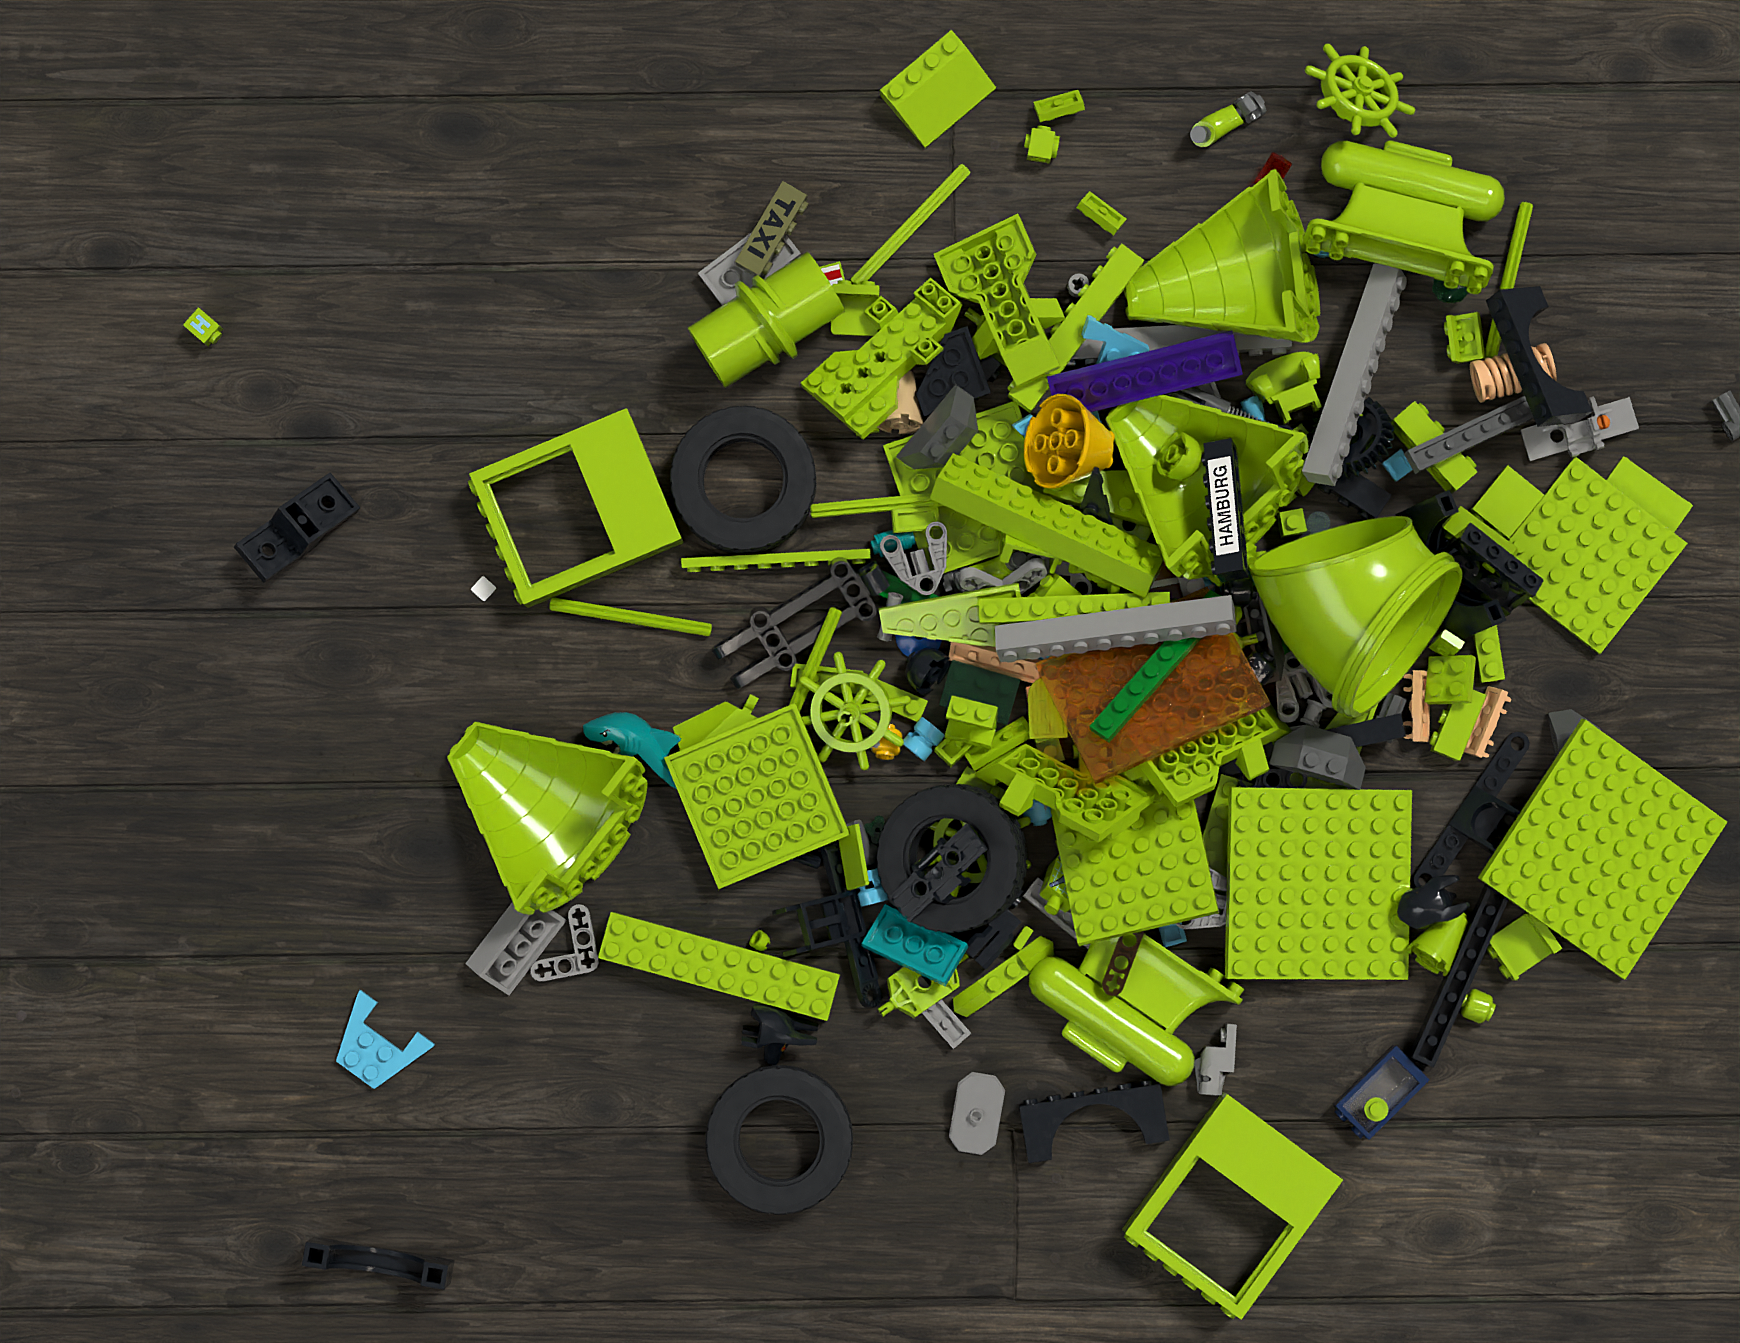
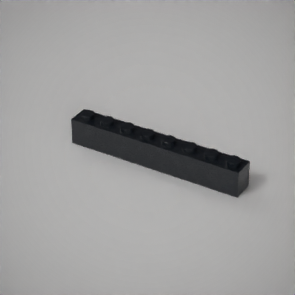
(1458, 980)

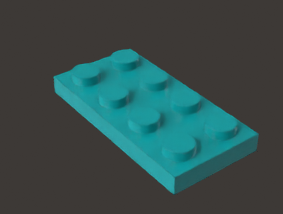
(914, 947)

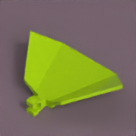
(714, 722)

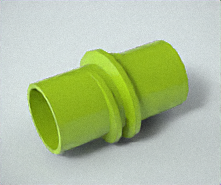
(766, 319)

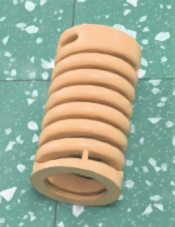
(1493, 384)

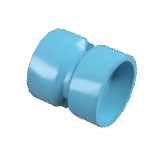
(923, 739)
(872, 895)

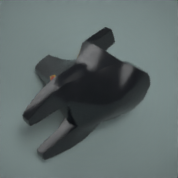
(1430, 903)
(776, 1032)

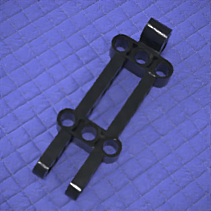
(868, 578)

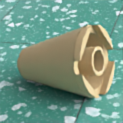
(908, 415)

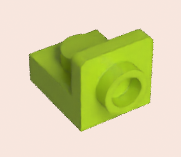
(1050, 747)

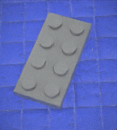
(723, 273)

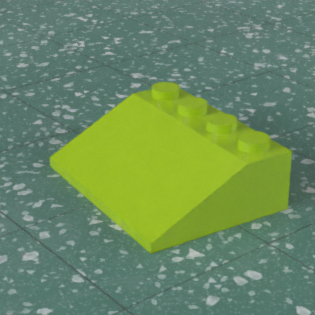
(937, 89)

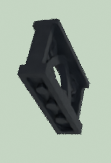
(1516, 581)

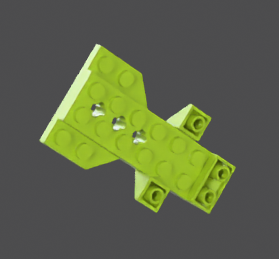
(1013, 319)
(901, 343)
(1195, 765)
(1080, 804)

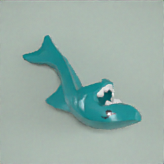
(633, 738)

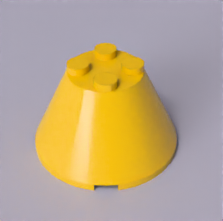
(1065, 443)

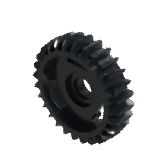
(1372, 424)

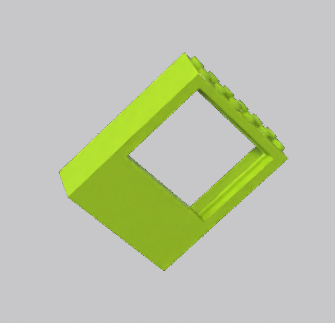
(621, 488)
(1260, 1164)

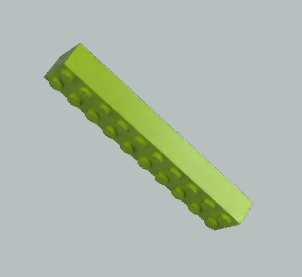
(1048, 524)
(719, 966)

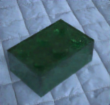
(981, 686)

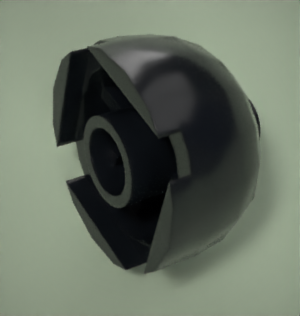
(925, 668)

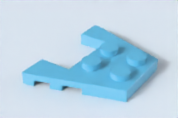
(1114, 344)
(369, 1053)

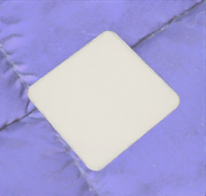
(483, 588)

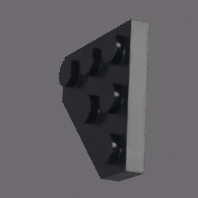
(953, 365)

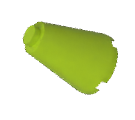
(1439, 944)

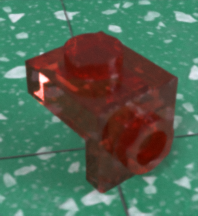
(1274, 162)

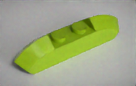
(1002, 976)

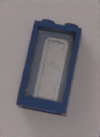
(1389, 1078)

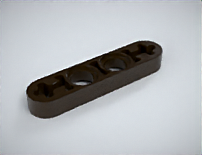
(1129, 953)

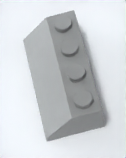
(514, 946)

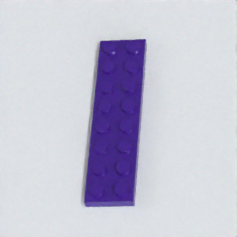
(1151, 372)

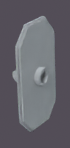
(977, 1113)

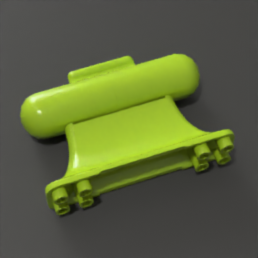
(1406, 211)
(1129, 1025)

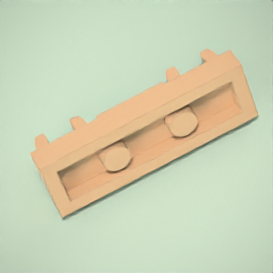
(1418, 708)
(1486, 722)

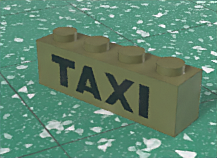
(771, 230)

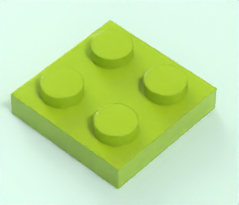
(1450, 679)

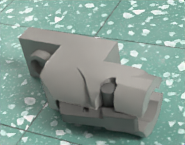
(1215, 1061)

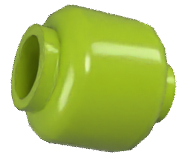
(1477, 1006)

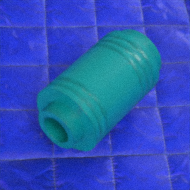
(907, 540)

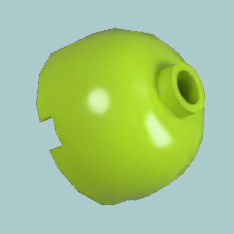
(1180, 457)

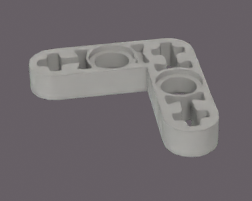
(1028, 573)
(575, 958)

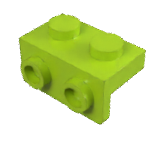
(1464, 337)

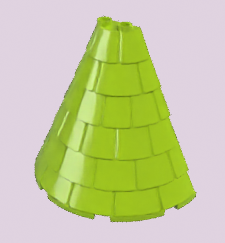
(1235, 271)
(1176, 509)
(547, 809)

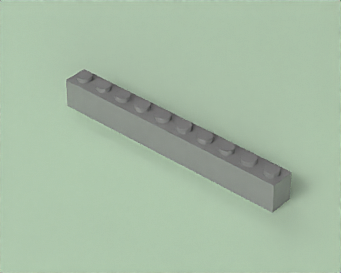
(1164, 336)
(1354, 375)
(1115, 629)

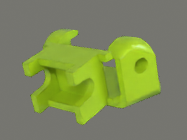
(1287, 383)

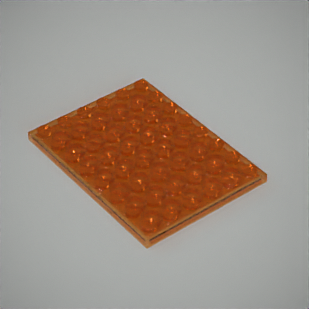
(1198, 697)

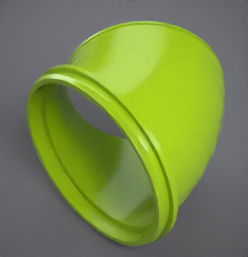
(1357, 604)

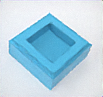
(1397, 465)
(1171, 935)

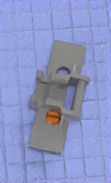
(1585, 435)

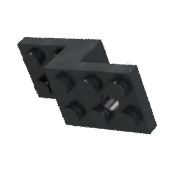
(296, 527)

